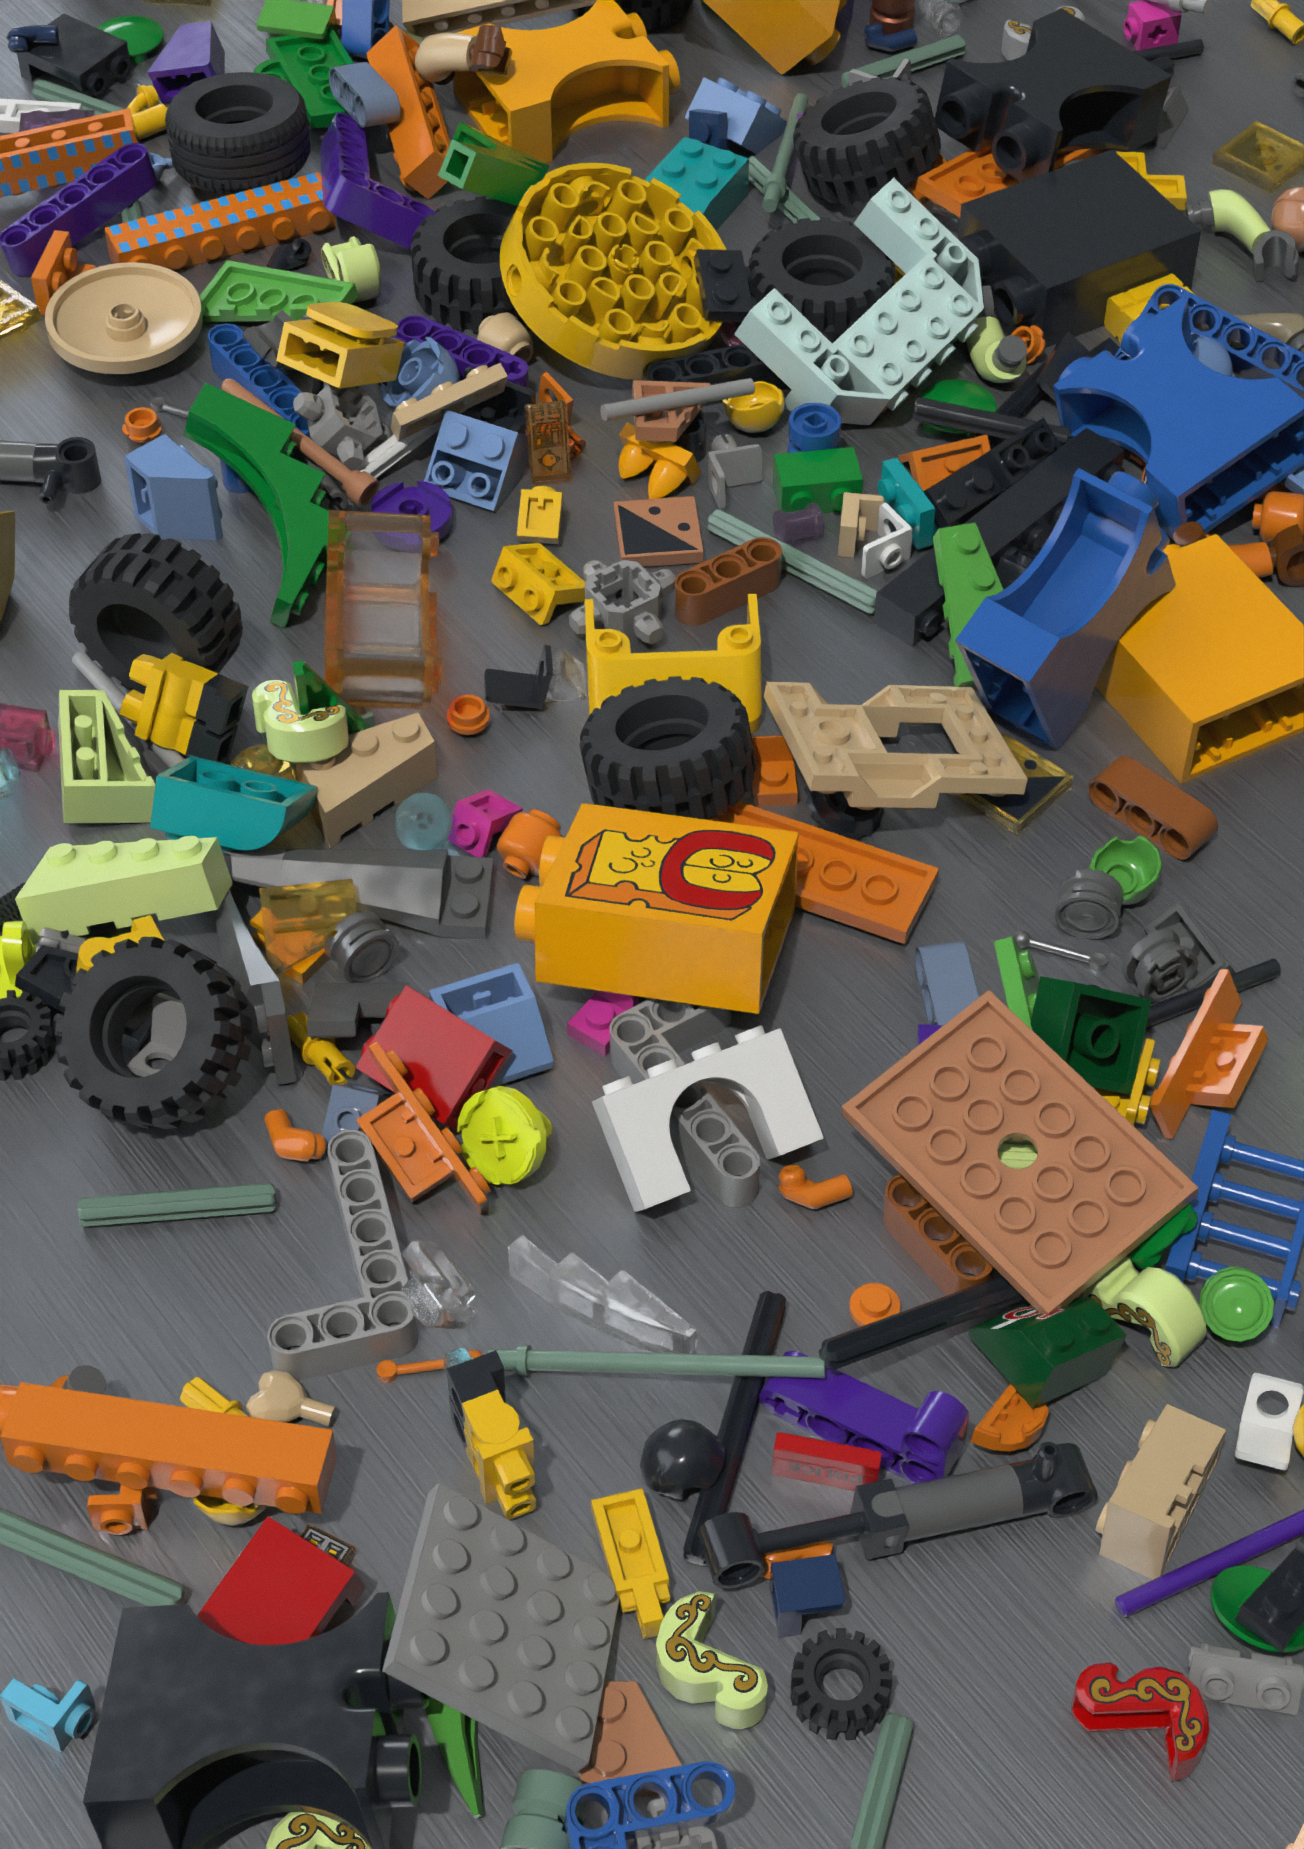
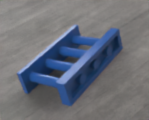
(1222, 1148)

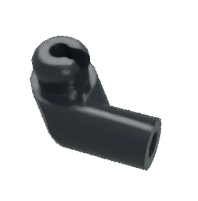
(290, 255)

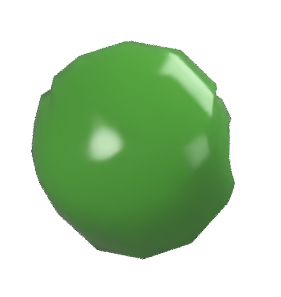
(1133, 864)

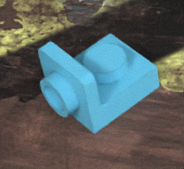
(45, 1716)

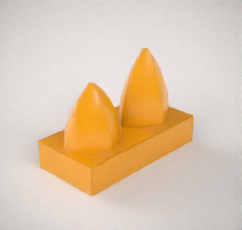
(669, 463)

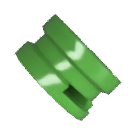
(1236, 1303)

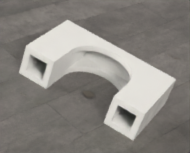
(638, 1114)

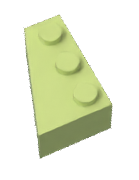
(98, 765)

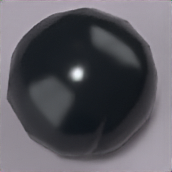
(681, 1457)

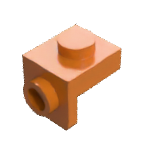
(123, 1511)

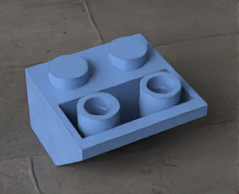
(750, 118)
(477, 460)
(173, 492)
(507, 1011)

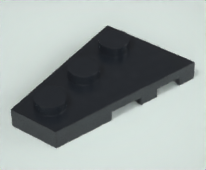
(51, 974)

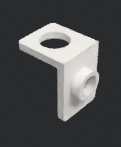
(891, 547)
(1263, 1436)

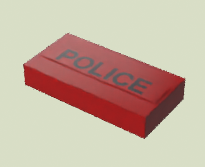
(824, 1462)

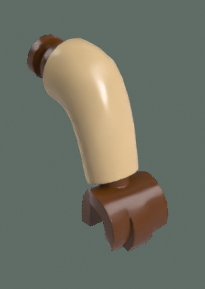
(451, 52)

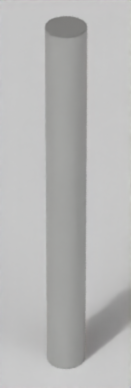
(677, 399)

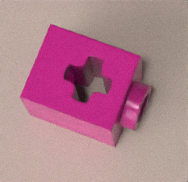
(1151, 25)

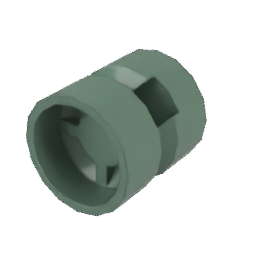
(540, 1811)

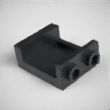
(82, 57)

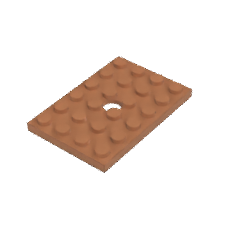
(1041, 1226)

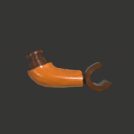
(1284, 552)

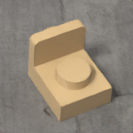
(859, 514)

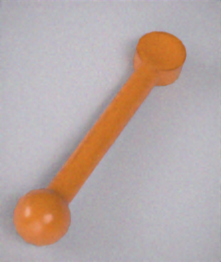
(388, 1370)

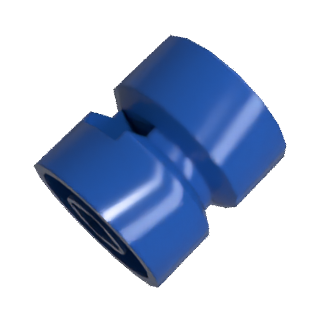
(814, 428)

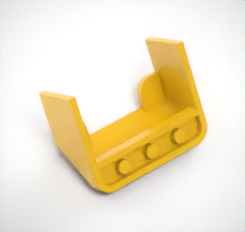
(733, 664)

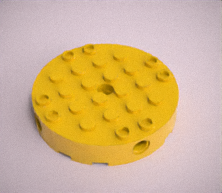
(608, 269)

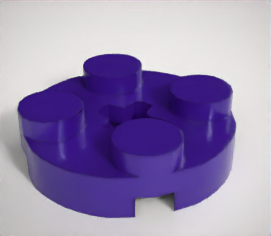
(424, 499)

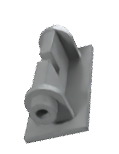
(1255, 1682)

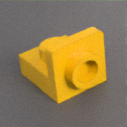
(540, 515)

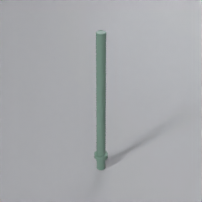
(527, 1360)

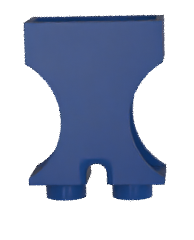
(1202, 433)
(1053, 628)

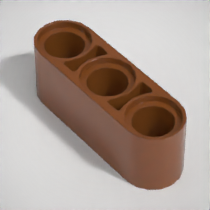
(727, 580)
(1152, 807)
(914, 1231)

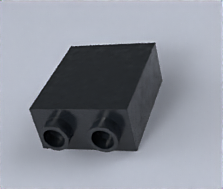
(1073, 241)

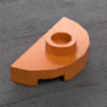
(1010, 1423)

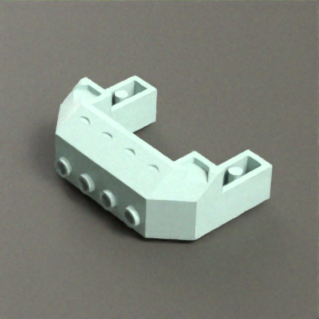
(895, 337)

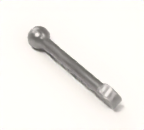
(159, 404)
(1097, 960)

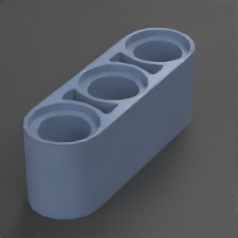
(364, 94)
(945, 980)

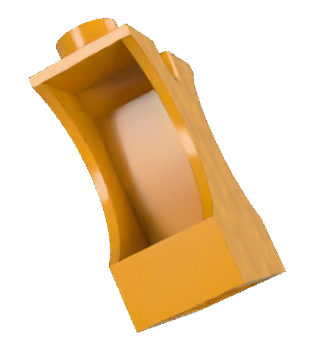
(570, 80)

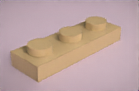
(478, 386)

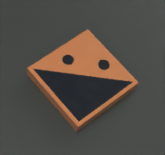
(658, 531)

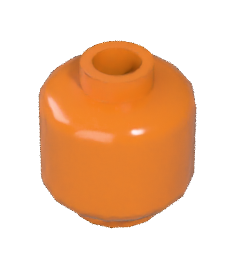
(1278, 513)
(524, 840)

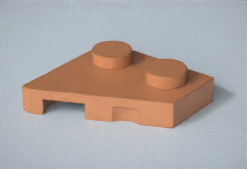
(665, 424)
(627, 1737)

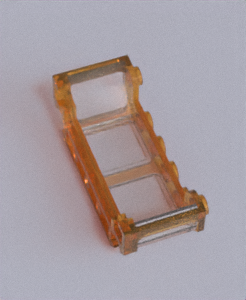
(381, 610)

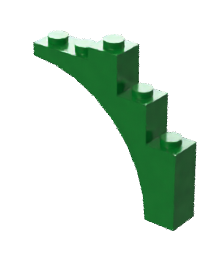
(490, 166)
(261, 452)

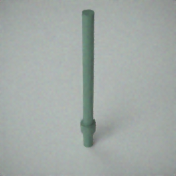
(776, 184)

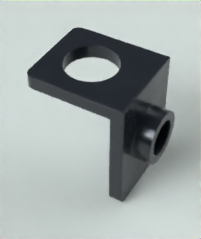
(520, 688)

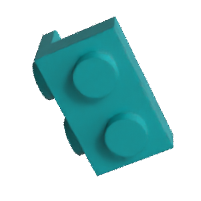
(908, 501)

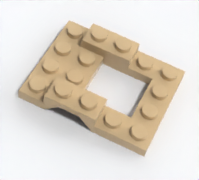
(843, 751)

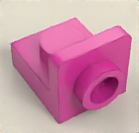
(478, 819)
(593, 1020)

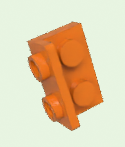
(55, 268)

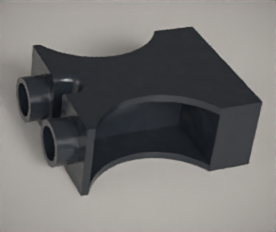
(1057, 98)
(238, 1730)

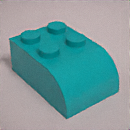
(706, 178)
(227, 803)

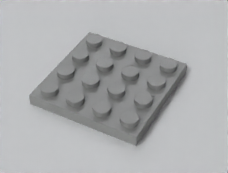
(504, 1628)

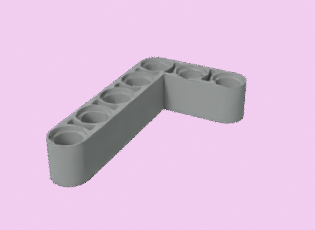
(656, 1034)
(374, 1262)

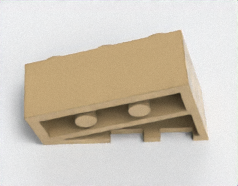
(371, 772)
(1159, 1491)

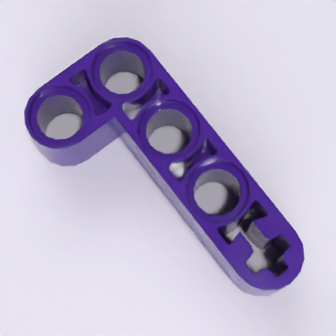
(463, 348)
(843, 1410)

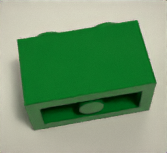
(816, 478)

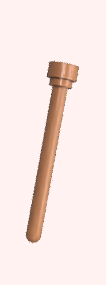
(359, 486)

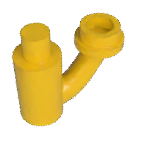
(153, 117)

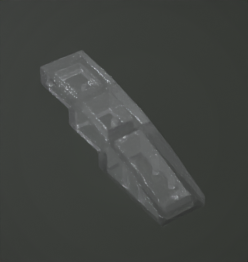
(614, 1307)

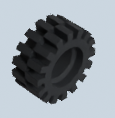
(35, 1044)
(833, 1713)

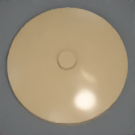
(123, 318)

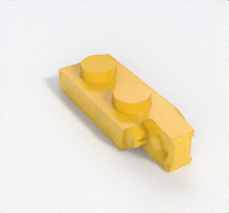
(633, 1556)

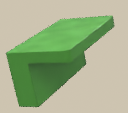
(297, 19)

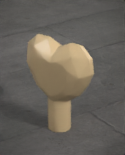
(285, 1399)

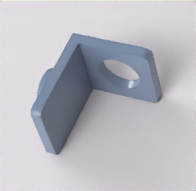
(347, 1104)

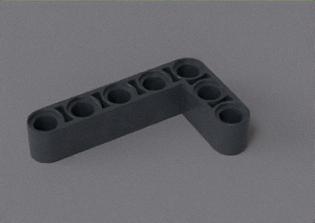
(712, 367)

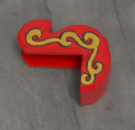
(1146, 1701)

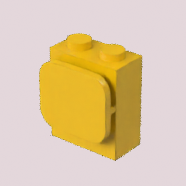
(342, 345)

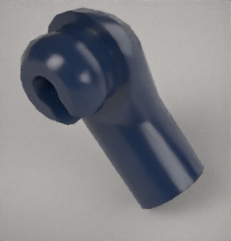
(31, 34)
(889, 42)

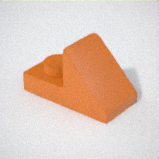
(774, 772)

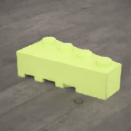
(123, 883)

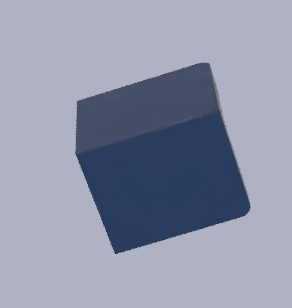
(802, 1589)

